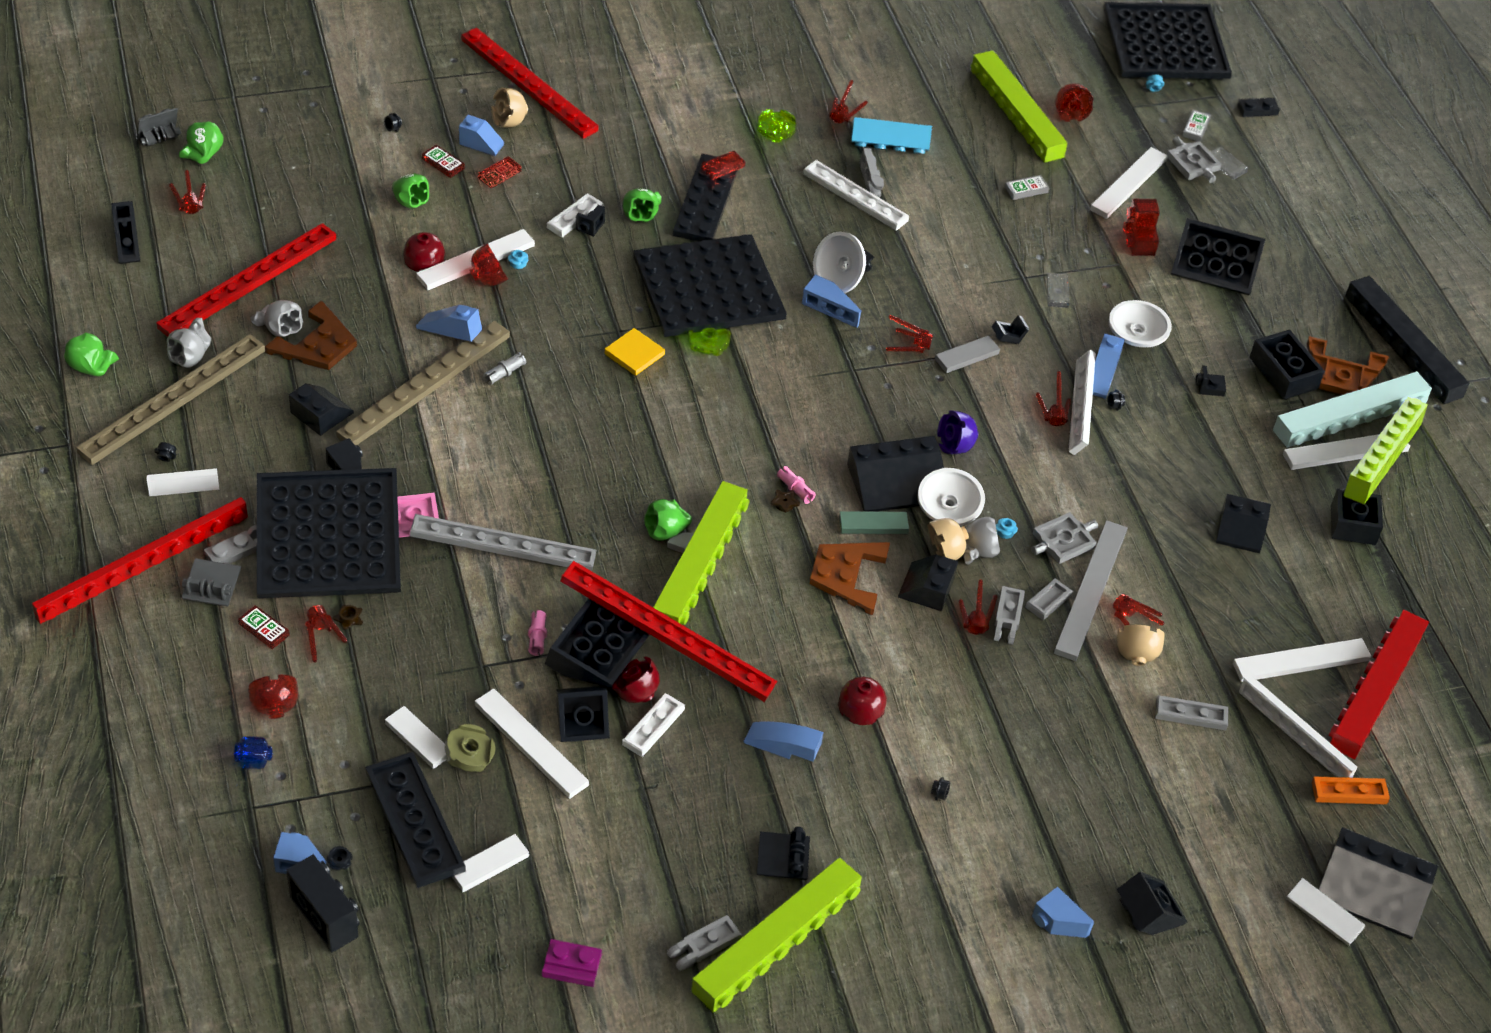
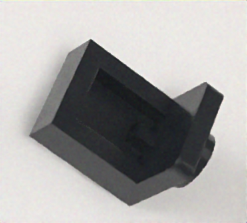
(1011, 332)

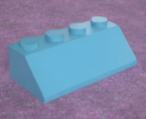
(891, 134)

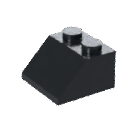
(318, 408)
(1243, 523)
(929, 581)
(582, 713)
(1150, 904)

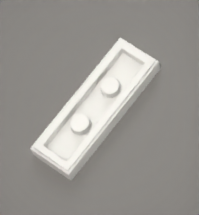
(566, 220)
(183, 482)
(653, 725)
(417, 736)
(491, 862)
(1325, 912)

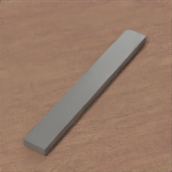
(501, 542)
(1090, 591)

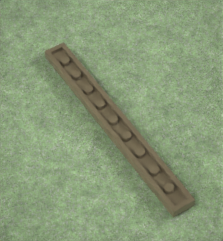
(423, 384)
(170, 399)

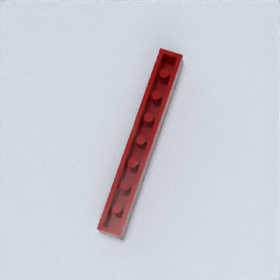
(1379, 683)

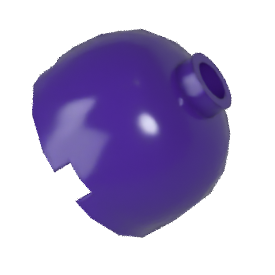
(957, 432)

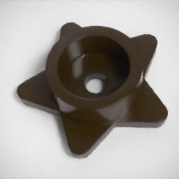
(785, 506)
(348, 610)

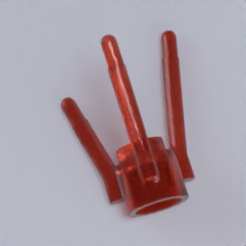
(840, 111)
(190, 202)
(922, 337)
(1057, 413)
(1127, 606)
(320, 620)
(977, 622)

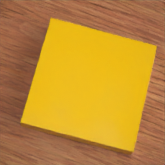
(634, 351)

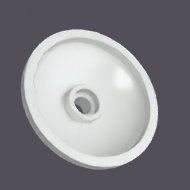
(832, 258)
(1140, 323)
(952, 488)

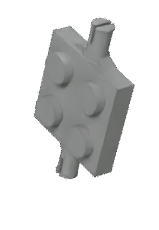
(1193, 160)
(1064, 537)

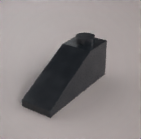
(126, 232)
(344, 456)

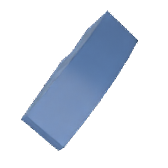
(785, 739)

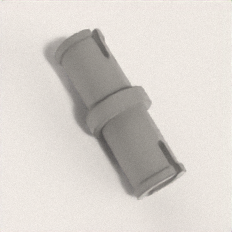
(504, 368)

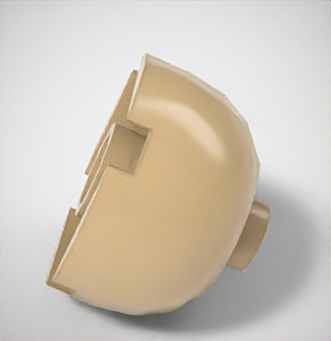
(509, 107)
(948, 537)
(1140, 644)

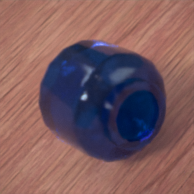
(252, 752)

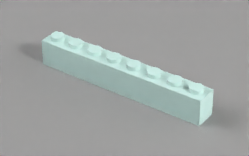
(1349, 409)

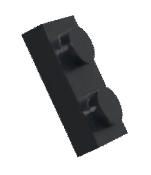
(1258, 107)

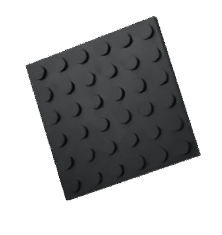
(1166, 40)
(709, 285)
(327, 533)

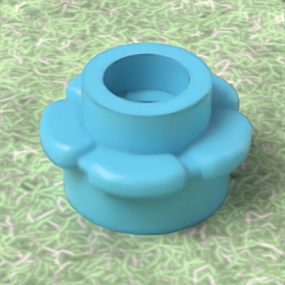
(1154, 83)
(518, 259)
(1006, 528)

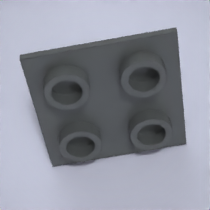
(151, 125)
(211, 582)

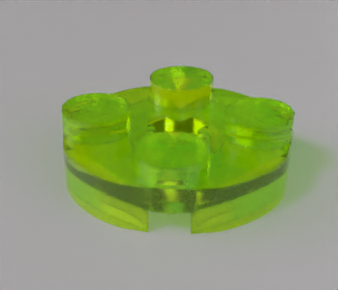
(776, 125)
(716, 345)

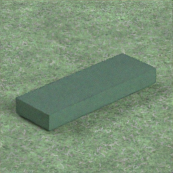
(873, 522)

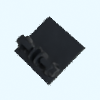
(784, 854)

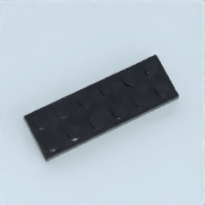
(703, 204)
(415, 820)

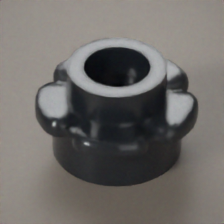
(392, 122)
(1115, 400)
(165, 451)
(940, 789)
(339, 853)

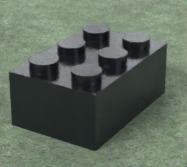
(1286, 364)
(323, 902)

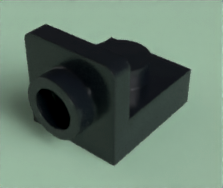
(591, 223)
(1210, 384)

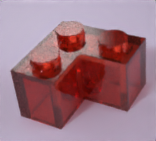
(1141, 227)

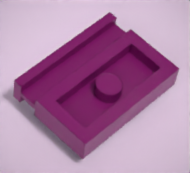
(572, 963)

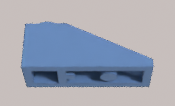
(831, 300)
(456, 322)
(1106, 364)

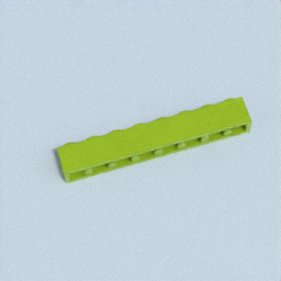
(1019, 106)
(1385, 450)
(702, 552)
(776, 935)

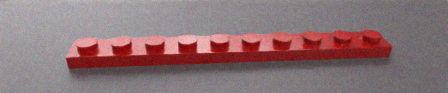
(530, 83)
(248, 279)
(139, 560)
(668, 631)

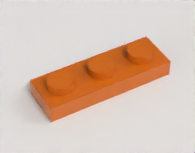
(1350, 790)

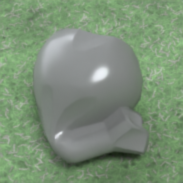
(280, 318)
(188, 345)
(982, 540)

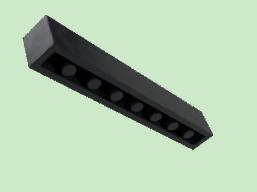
(1407, 339)

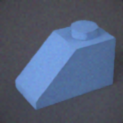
(479, 135)
(293, 849)
(1061, 915)

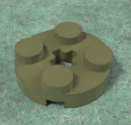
(468, 760)

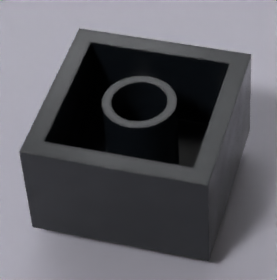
(1355, 520)

